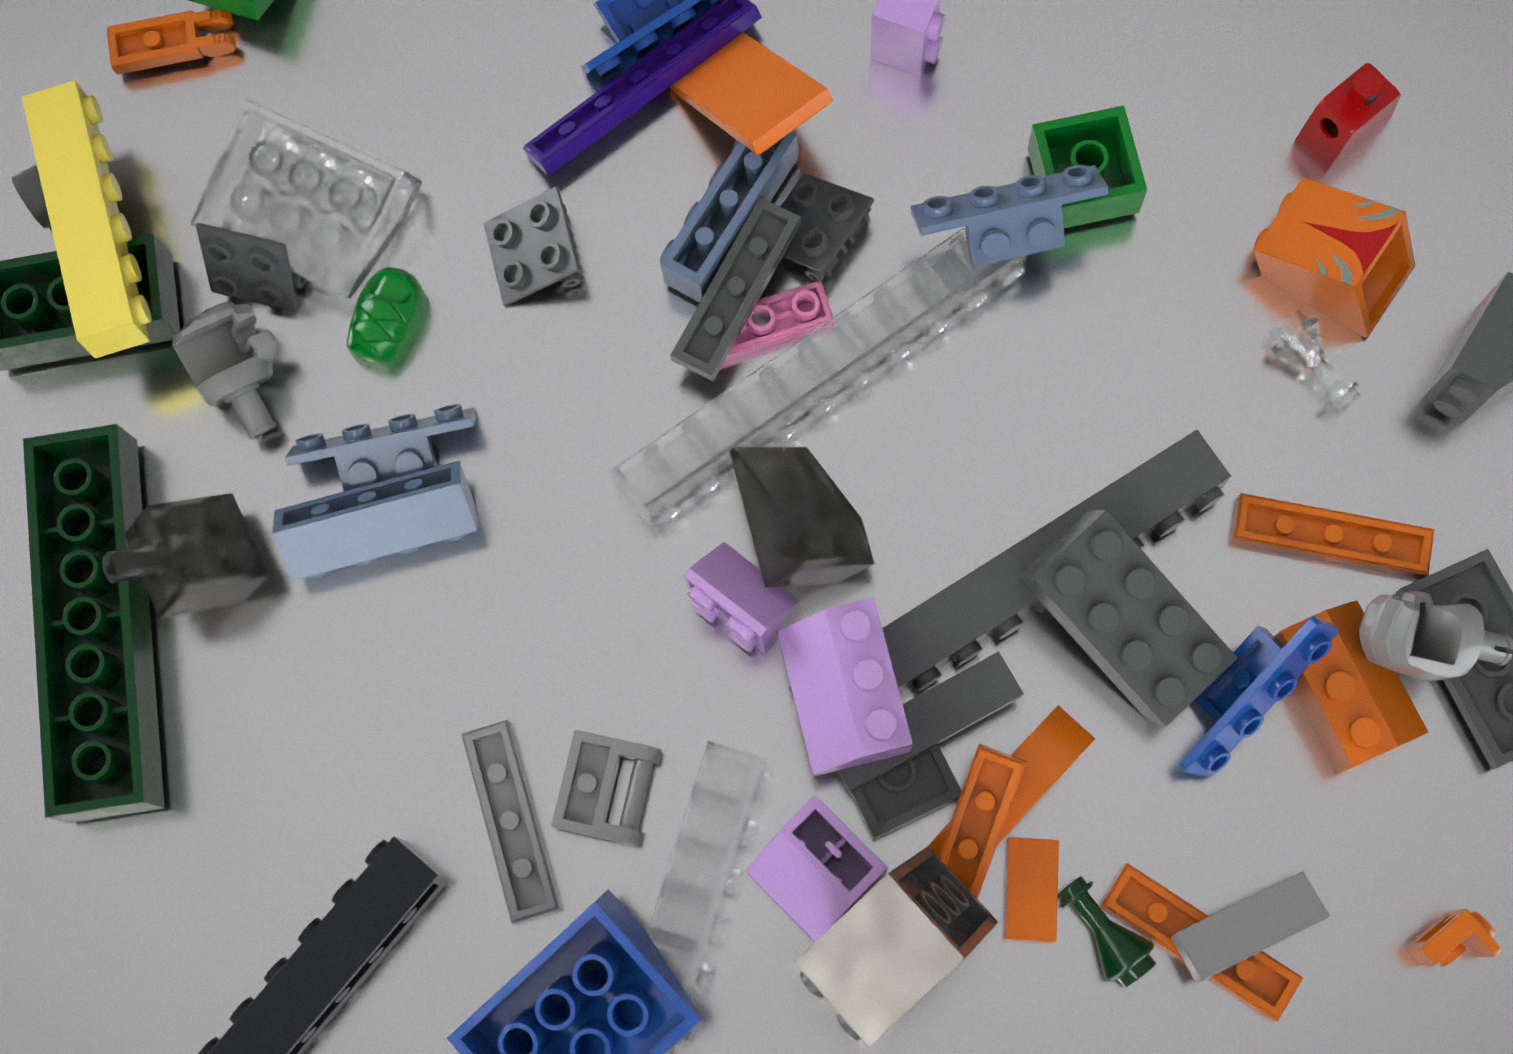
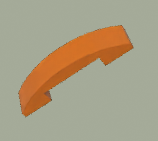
(1048, 755)

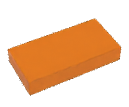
(1031, 889)

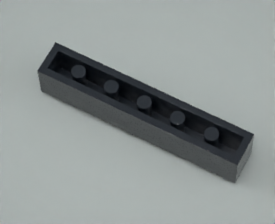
(333, 954)

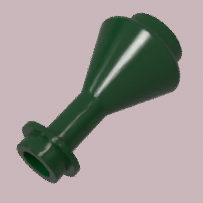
(1121, 951)

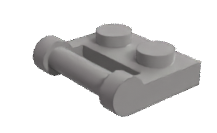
(590, 784)

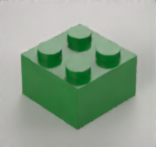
(1092, 139)

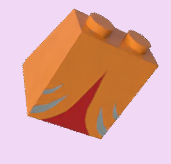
(1337, 253)

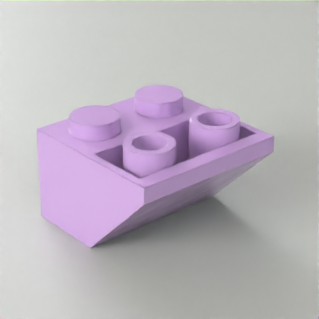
(734, 591)
(816, 868)

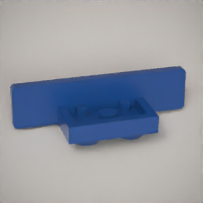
(636, 24)
(1251, 686)

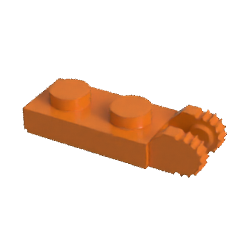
(169, 40)

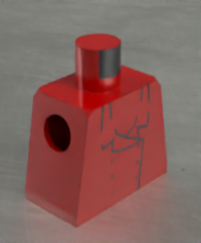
(1357, 109)

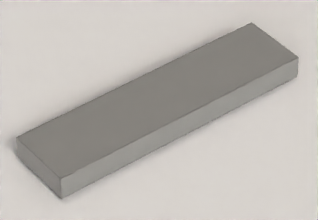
(511, 822)

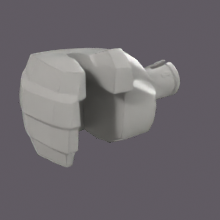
(229, 361)
(1427, 638)

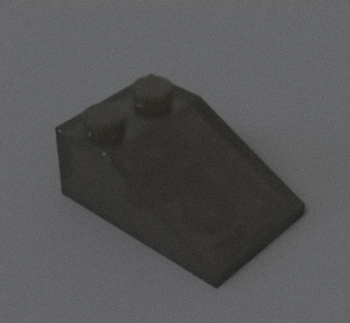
(798, 518)

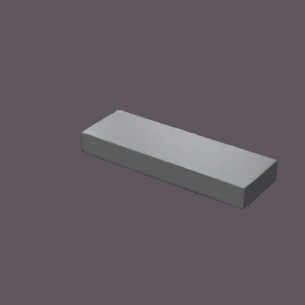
(1249, 927)

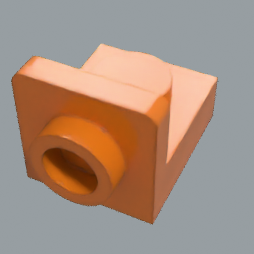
(1444, 939)

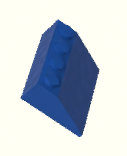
(586, 993)

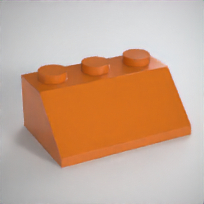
(1351, 701)

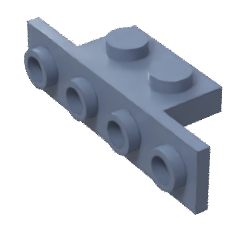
(1011, 217)
(383, 452)

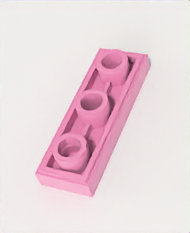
(790, 317)

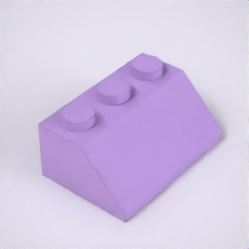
(845, 687)

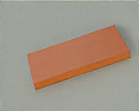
(752, 93)

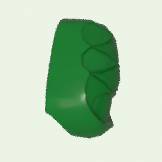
(387, 319)

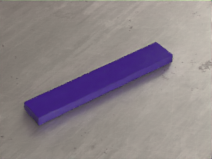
(640, 83)

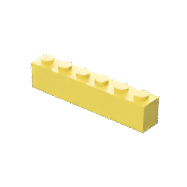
(86, 219)

